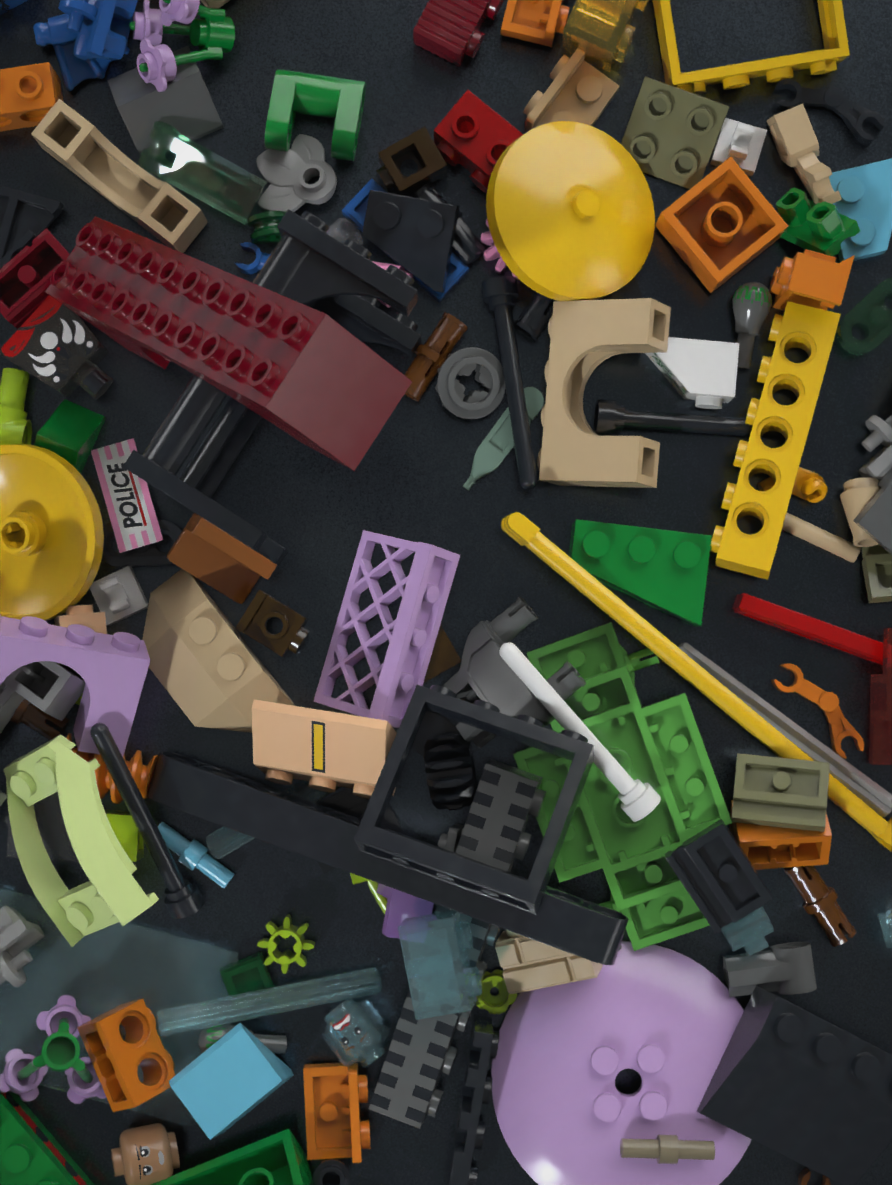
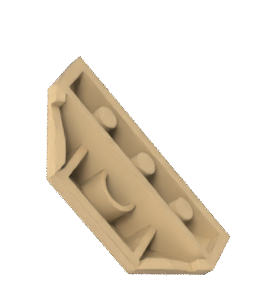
(204, 657)

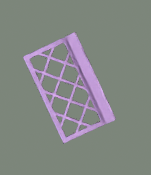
(409, 635)

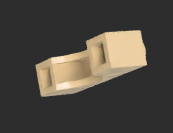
(118, 178)

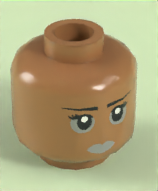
(145, 1155)

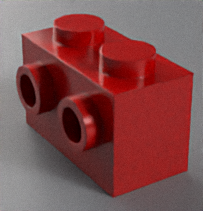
(474, 138)

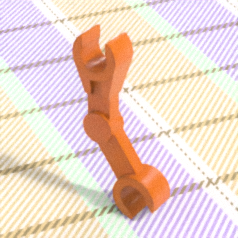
(828, 703)

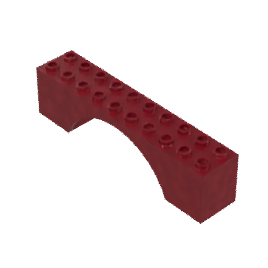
(233, 334)

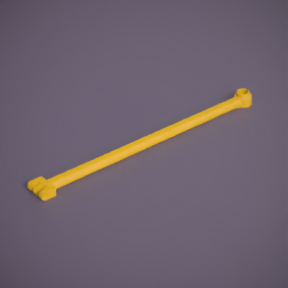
(528, 534)

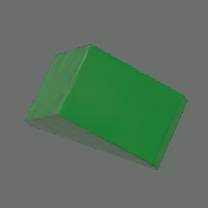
(71, 433)

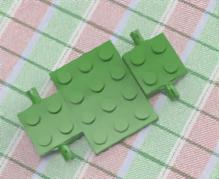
(653, 745)

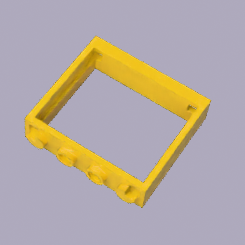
(775, 68)

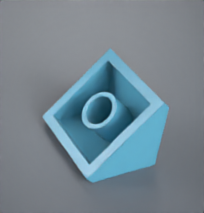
(229, 1080)

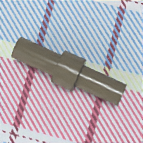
(667, 1149)

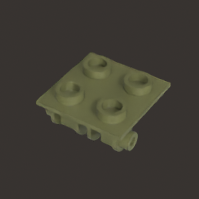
(673, 132)

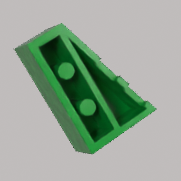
(646, 563)

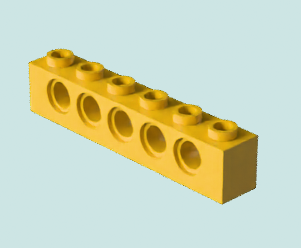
(814, 333)

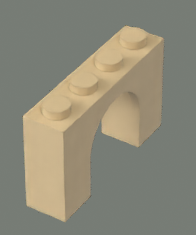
(580, 340)

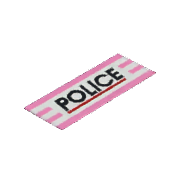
(126, 497)

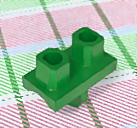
(814, 225)

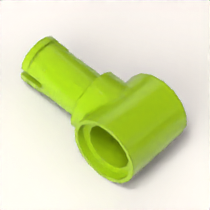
(13, 422)

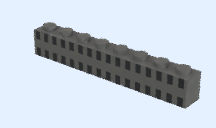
(423, 1046)

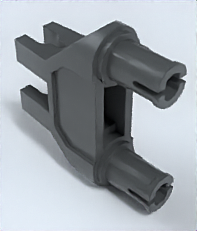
(490, 679)

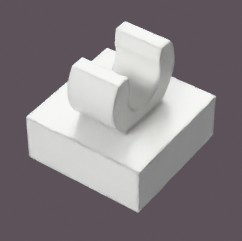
(741, 143)
(119, 595)

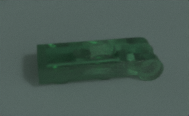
(202, 173)

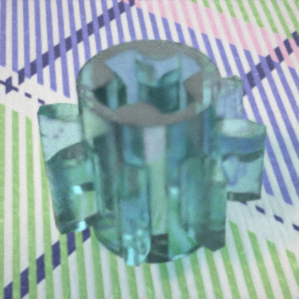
(749, 932)

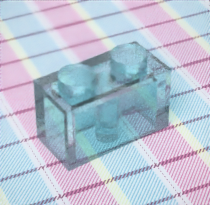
(439, 964)

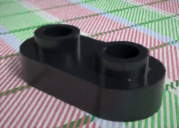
(143, 556)

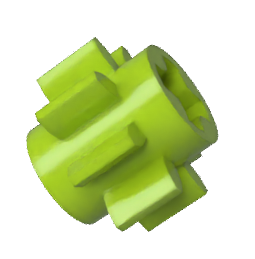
(287, 956)

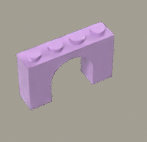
(109, 664)

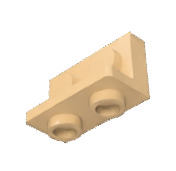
(575, 95)

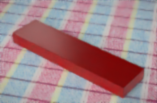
(809, 627)

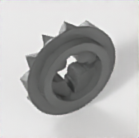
(488, 373)

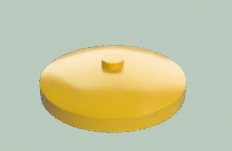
(570, 211)
(46, 533)

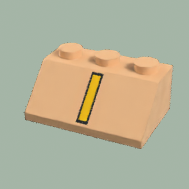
(319, 747)

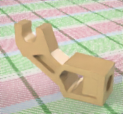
(799, 149)

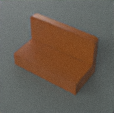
(219, 559)

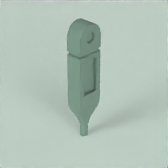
(500, 439)

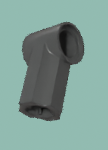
(783, 969)

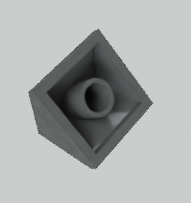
(182, 105)

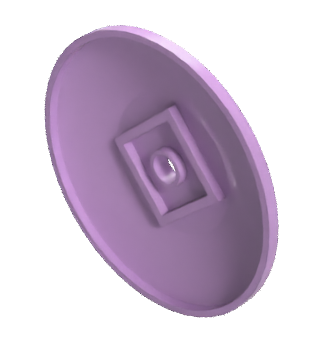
(572, 1040)

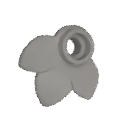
(290, 176)

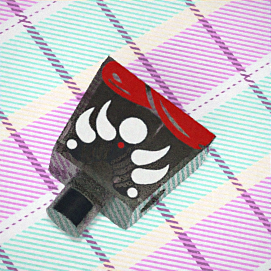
(59, 350)

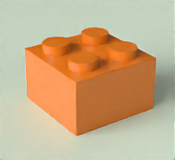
(721, 224)

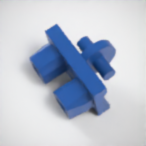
(92, 23)

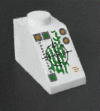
(700, 370)

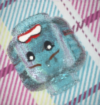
(356, 1033)

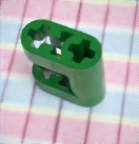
(318, 96)

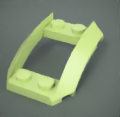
(112, 890)

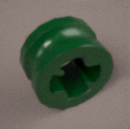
(265, 227)

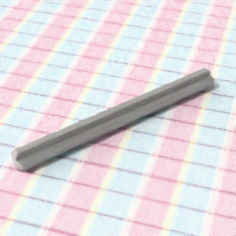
(844, 772)

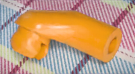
(807, 486)

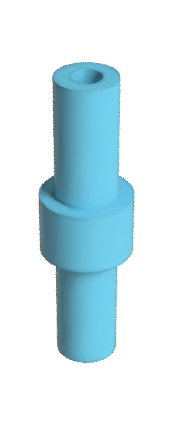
(195, 855)

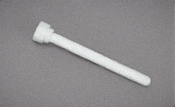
(636, 797)

